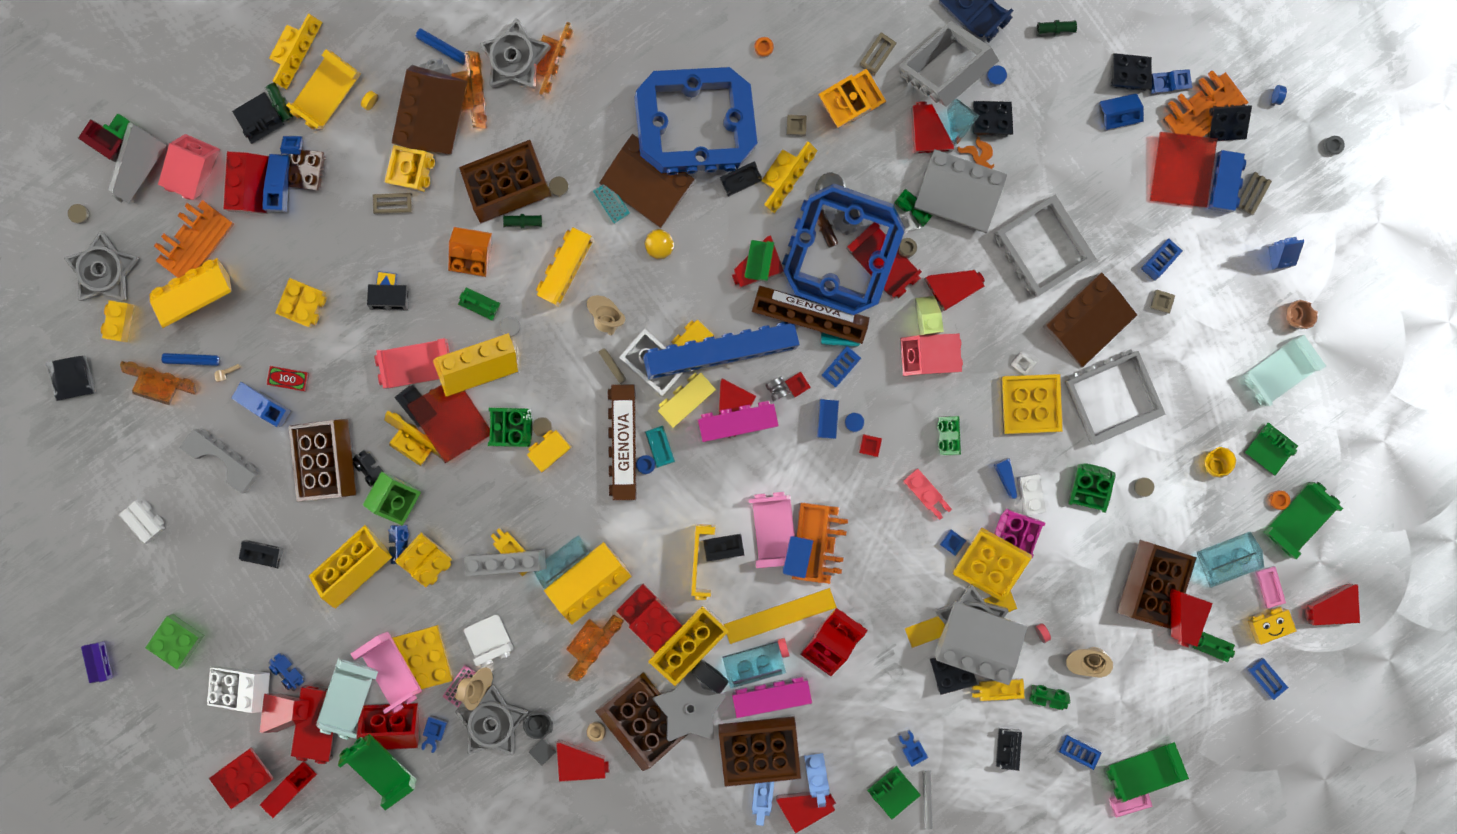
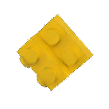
(409, 168)
(301, 303)
(424, 560)

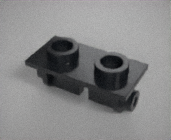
(364, 464)

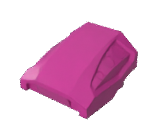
(1019, 530)

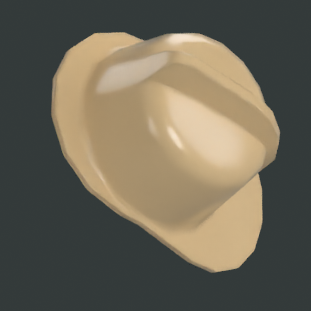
(605, 313)
(1090, 662)
(473, 689)

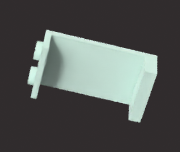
(1283, 370)
(345, 698)

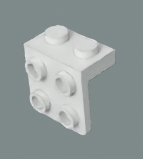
(488, 640)

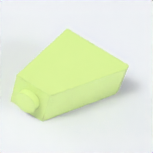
(929, 316)

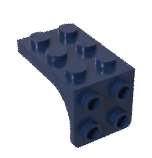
(979, 16)

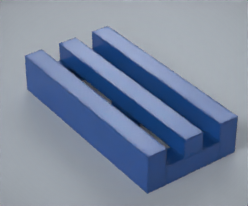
(1262, 661)

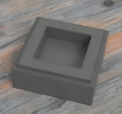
(542, 752)

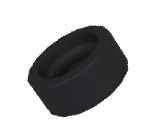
(710, 676)

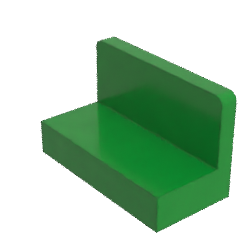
(759, 260)

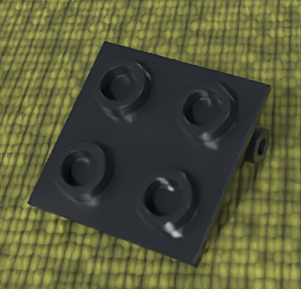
(1132, 72)
(258, 118)
(994, 118)
(1230, 122)
(951, 678)

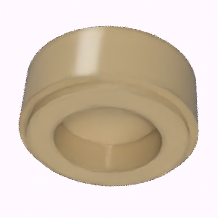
(596, 731)

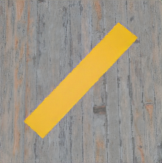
(780, 615)
(933, 628)

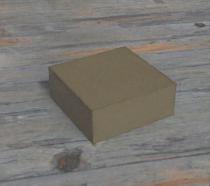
(796, 125)
(1162, 301)

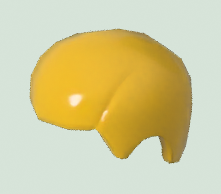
(659, 244)
(1220, 462)

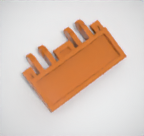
(1197, 118)
(195, 243)
(815, 525)

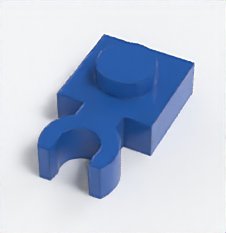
(434, 731)
(913, 750)

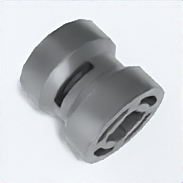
(775, 384)

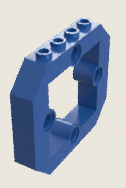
(704, 79)
(839, 296)

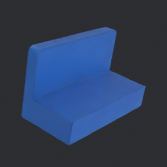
(1122, 111)
(827, 418)
(797, 556)

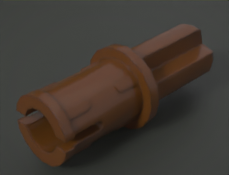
(826, 229)

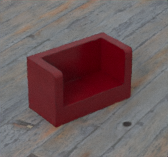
(101, 140)

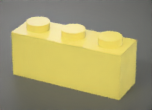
(686, 399)

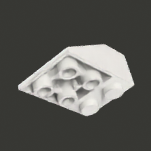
(237, 689)

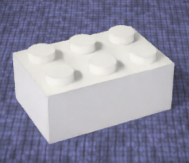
(634, 359)

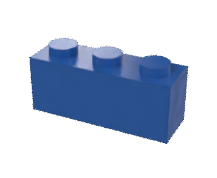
(1227, 181)

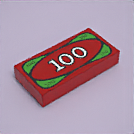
(287, 378)

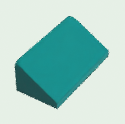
(827, 339)

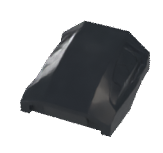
(70, 377)

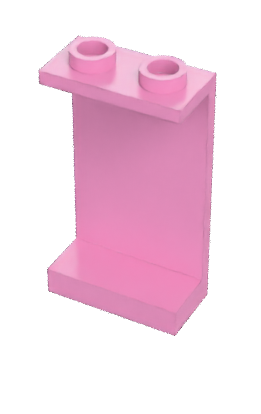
(772, 527)
(393, 672)

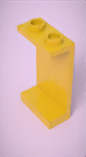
(324, 91)
(700, 594)

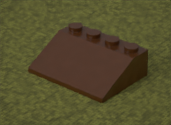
(429, 110)
(505, 181)
(643, 186)
(1090, 319)
(322, 460)
(1151, 580)
(638, 722)
(759, 751)

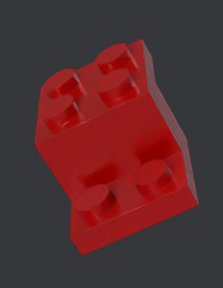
(649, 618)
(833, 642)
(241, 778)

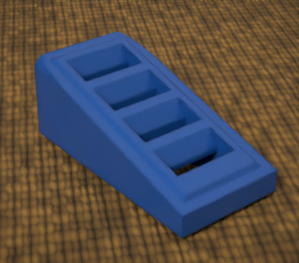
(1153, 268)
(853, 355)
(1006, 476)
(1092, 764)

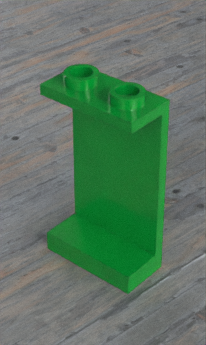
(1302, 518)
(379, 770)
(1147, 772)

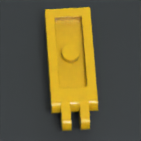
(507, 544)
(995, 690)

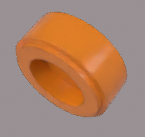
(764, 47)
(1279, 500)

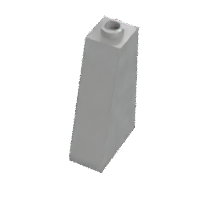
(135, 161)

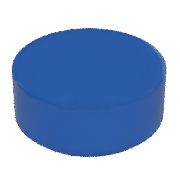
(997, 75)
(1279, 94)
(854, 422)
(645, 464)

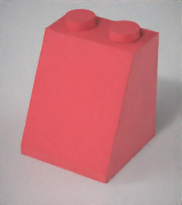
(187, 166)
(931, 354)

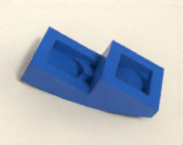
(1171, 81)

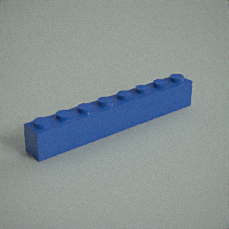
(721, 350)

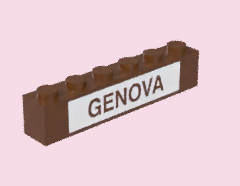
(810, 314)
(623, 442)

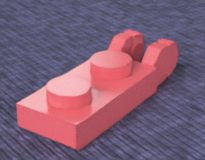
(926, 492)

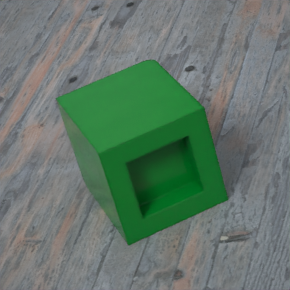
(118, 126)

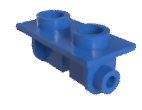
(399, 536)
(280, 667)

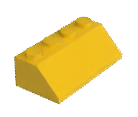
(565, 266)
(190, 292)
(476, 364)
(349, 567)
(587, 583)
(688, 645)

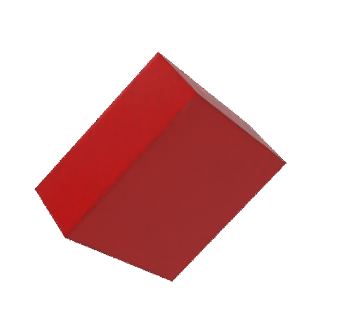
(797, 384)
(870, 445)

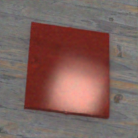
(1183, 169)
(449, 422)

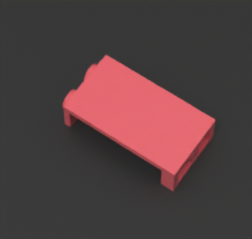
(409, 363)

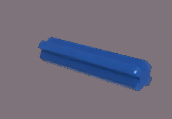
(441, 46)
(190, 359)

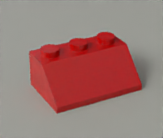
(245, 182)
(390, 729)

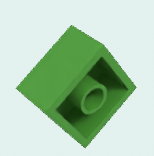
(391, 498)
(174, 641)

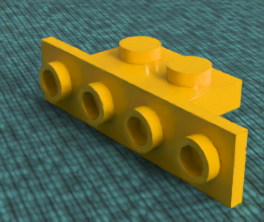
(292, 49)
(785, 173)
(409, 440)

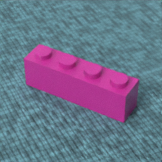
(738, 422)
(772, 697)

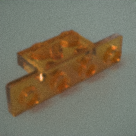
(548, 65)
(474, 95)
(156, 385)
(590, 643)

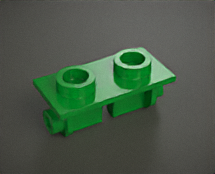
(906, 202)
(479, 303)
(1215, 647)
(1058, 698)

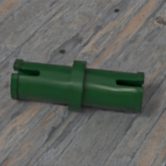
(1056, 27)
(279, 102)
(522, 221)

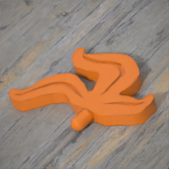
(987, 152)

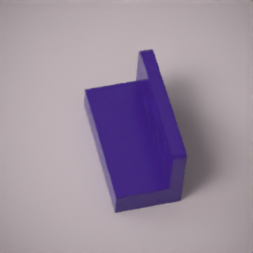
(96, 662)

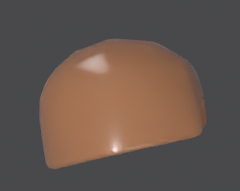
(1301, 315)

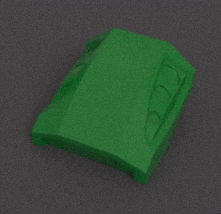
(510, 427)
(1092, 487)

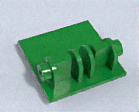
(949, 435)
(1271, 449)
(894, 792)

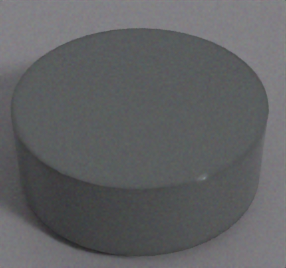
(1334, 145)

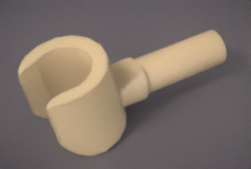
(220, 374)

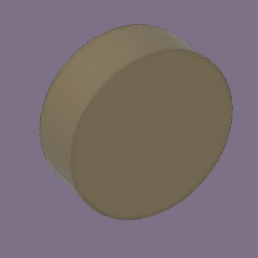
(558, 186)
(78, 213)
(907, 248)
(542, 426)
(1144, 487)

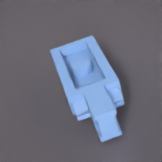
(817, 777)
(762, 801)

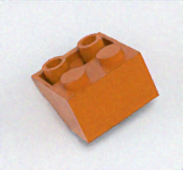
(469, 251)

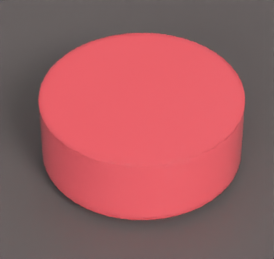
(1043, 633)
(783, 648)

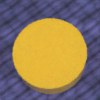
(369, 100)

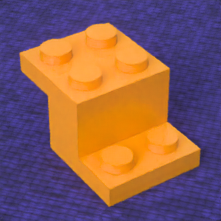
(852, 98)

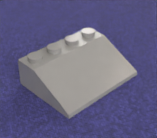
(960, 191)
(981, 643)

